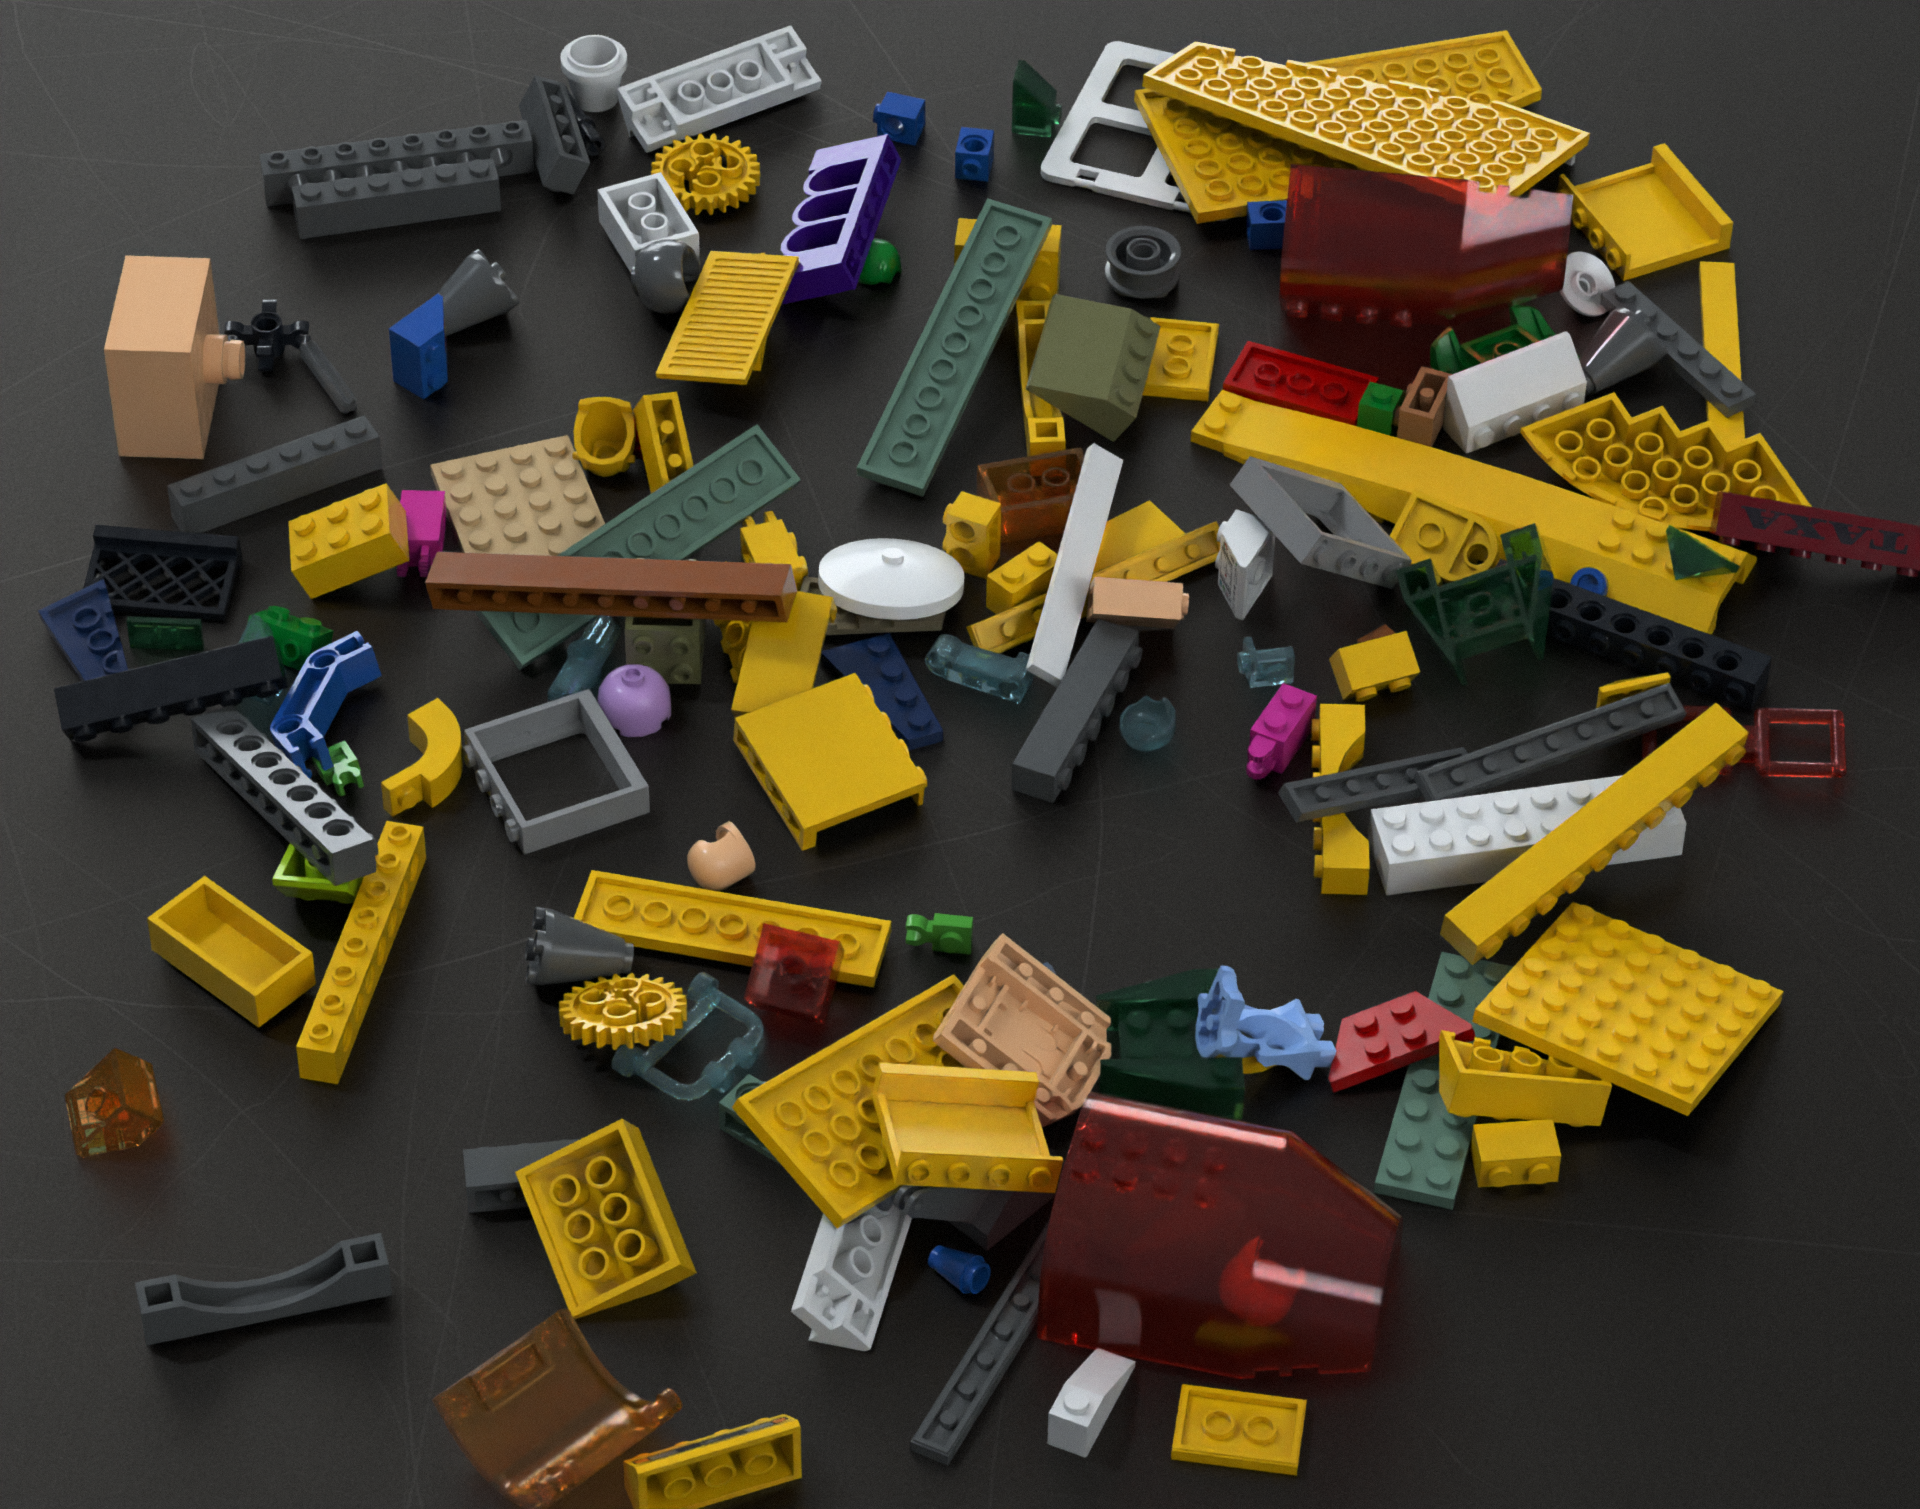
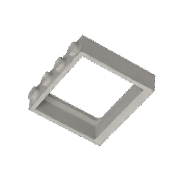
(1285, 498)
(542, 726)

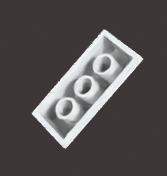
(1513, 392)

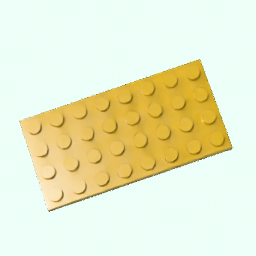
(823, 1112)

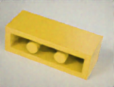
(662, 438)

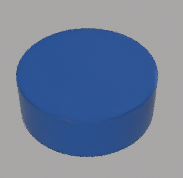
(1591, 580)

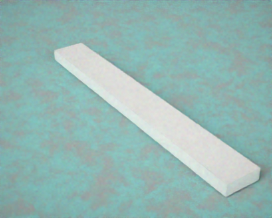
(1074, 565)

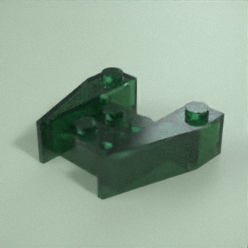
(1484, 607)
(1160, 1050)

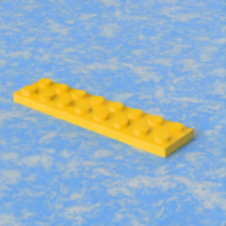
(723, 924)

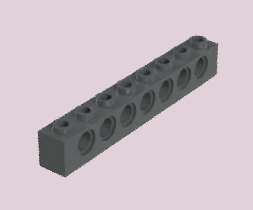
(504, 142)
(284, 795)

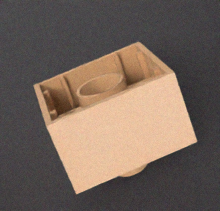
(167, 357)

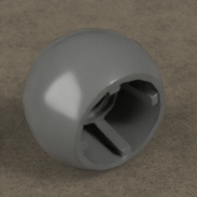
(665, 275)

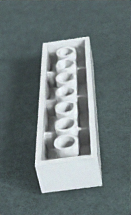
(1482, 834)

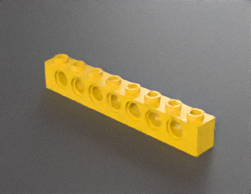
(361, 954)

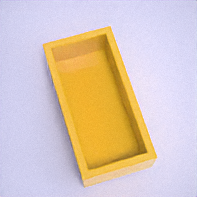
(231, 951)

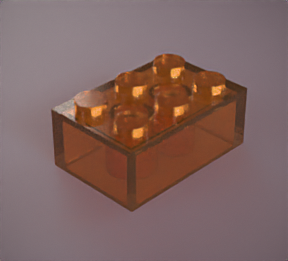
(1032, 492)

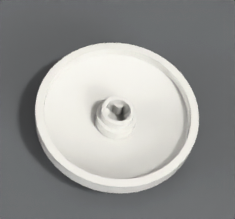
(891, 579)

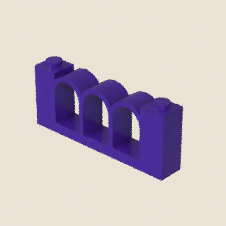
(839, 216)

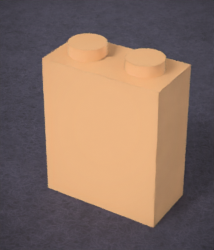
(1136, 602)

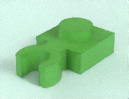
(345, 768)
(945, 932)

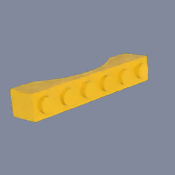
(1041, 420)
(1343, 849)

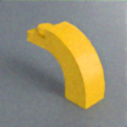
(438, 771)

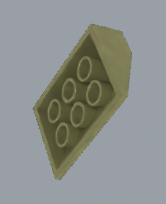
(1093, 362)

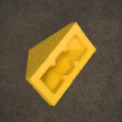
(1625, 688)

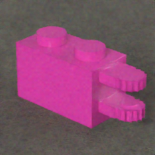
(425, 528)
(1280, 731)

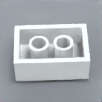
(644, 213)

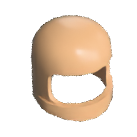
(721, 862)

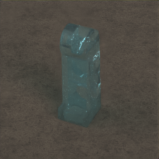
(980, 668)

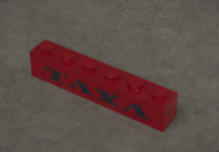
(1818, 531)

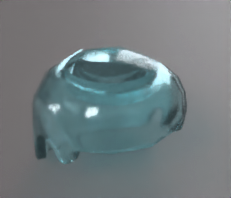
(1148, 724)

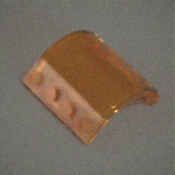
(547, 1414)

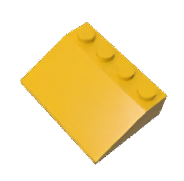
(605, 1220)

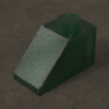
(1033, 103)

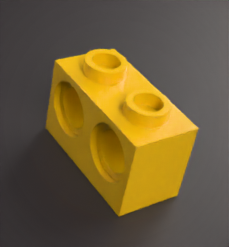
(973, 533)

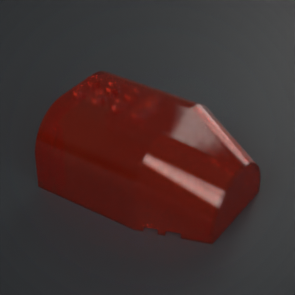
(1416, 247)
(1213, 1246)

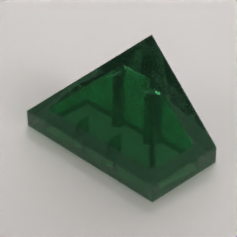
(1694, 558)
(165, 633)

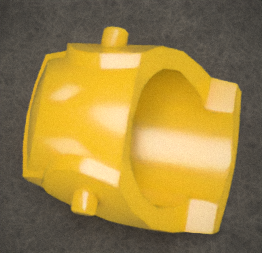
(604, 435)

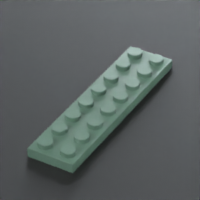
(1425, 1142)

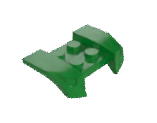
(1525, 328)

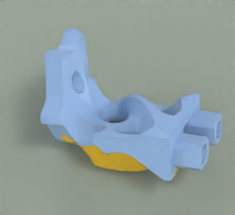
(1276, 1035)

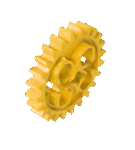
(709, 181)
(622, 1012)

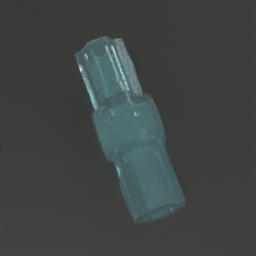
(586, 658)

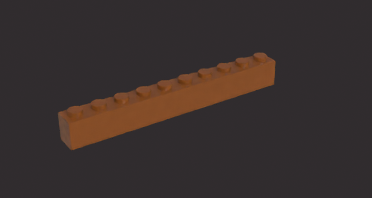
(612, 586)

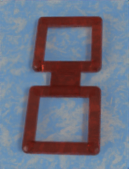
(1758, 741)

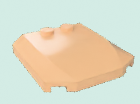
(1028, 1020)

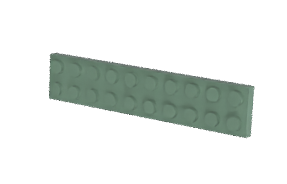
(954, 347)
(662, 526)

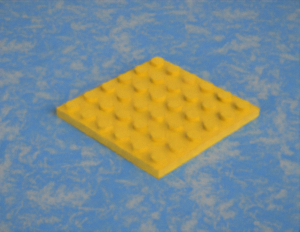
(1629, 1007)

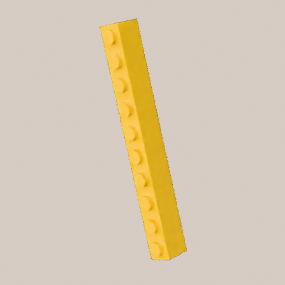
(1594, 834)

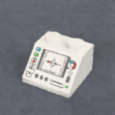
(1244, 560)

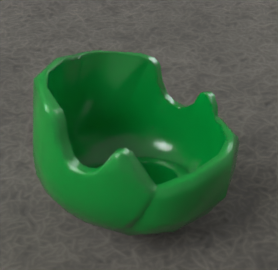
(880, 263)

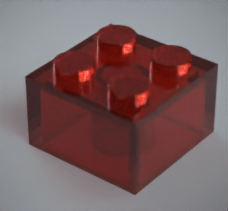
(794, 974)

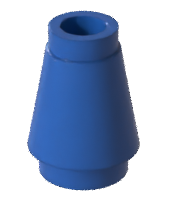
(962, 1269)

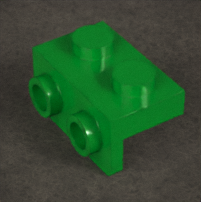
(295, 635)

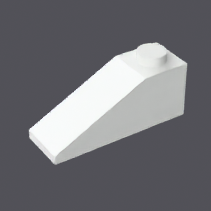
(1087, 1401)

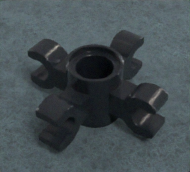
(268, 334)

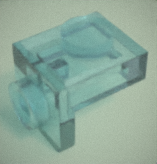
(1266, 666)

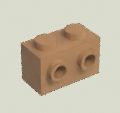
(1423, 407)

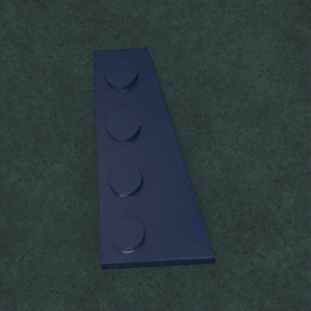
(86, 632)
(892, 685)

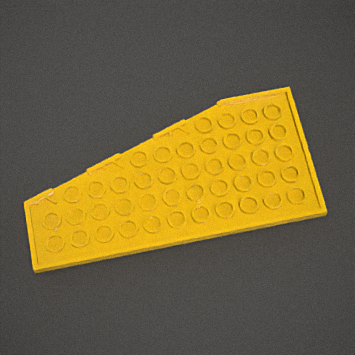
(1371, 123)
(1227, 165)

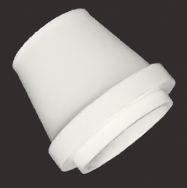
(594, 71)

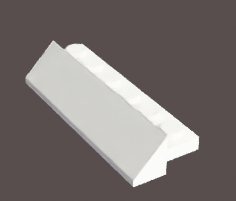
(717, 89)
(851, 1276)

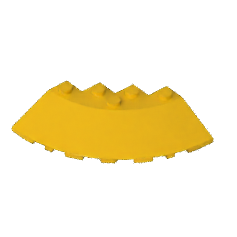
(1653, 465)

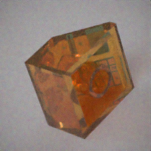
(114, 1105)

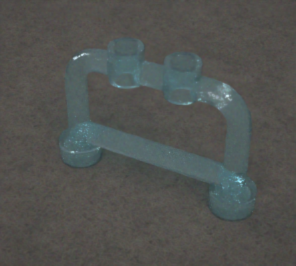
(717, 1074)

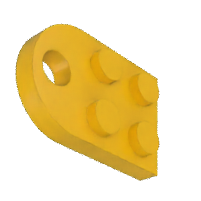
(1445, 535)

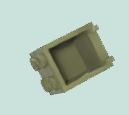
(667, 645)

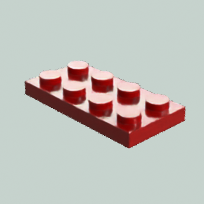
(1297, 383)

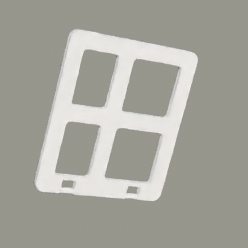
(1090, 109)

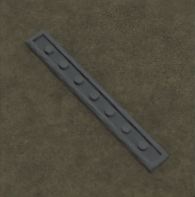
(1551, 745)
(983, 1362)

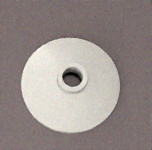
(1584, 282)

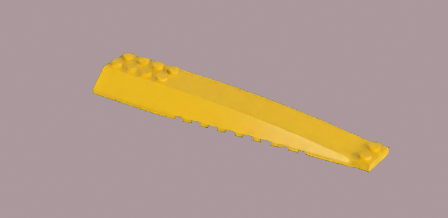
(1386, 469)

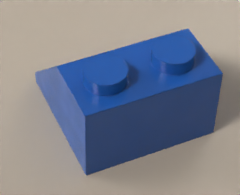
(420, 349)

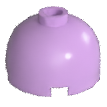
(635, 700)

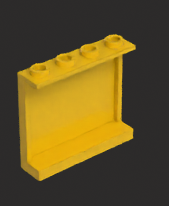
(1649, 216)
(827, 757)
(963, 1128)

